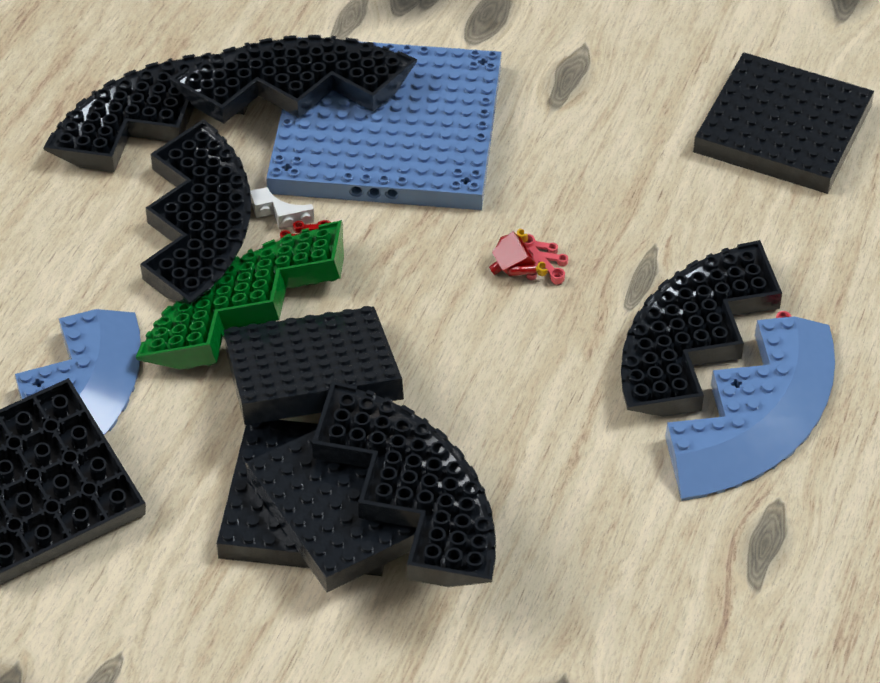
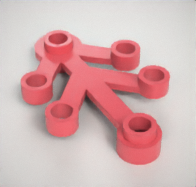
(557, 275)

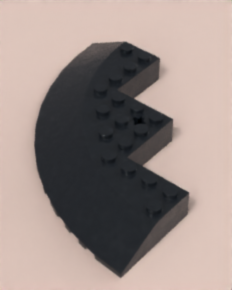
(293, 75)
(133, 106)
(201, 215)
(693, 325)
(412, 482)

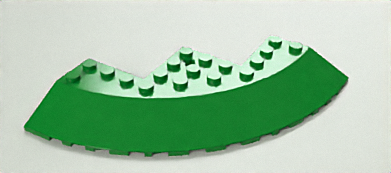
(245, 295)

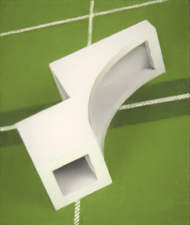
(285, 214)

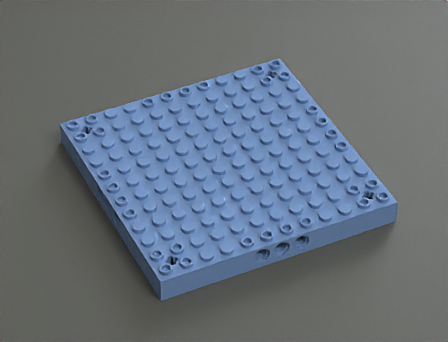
(413, 150)

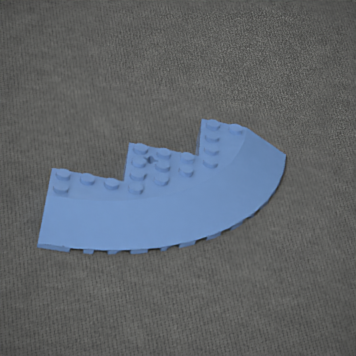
(100, 365)
(760, 410)

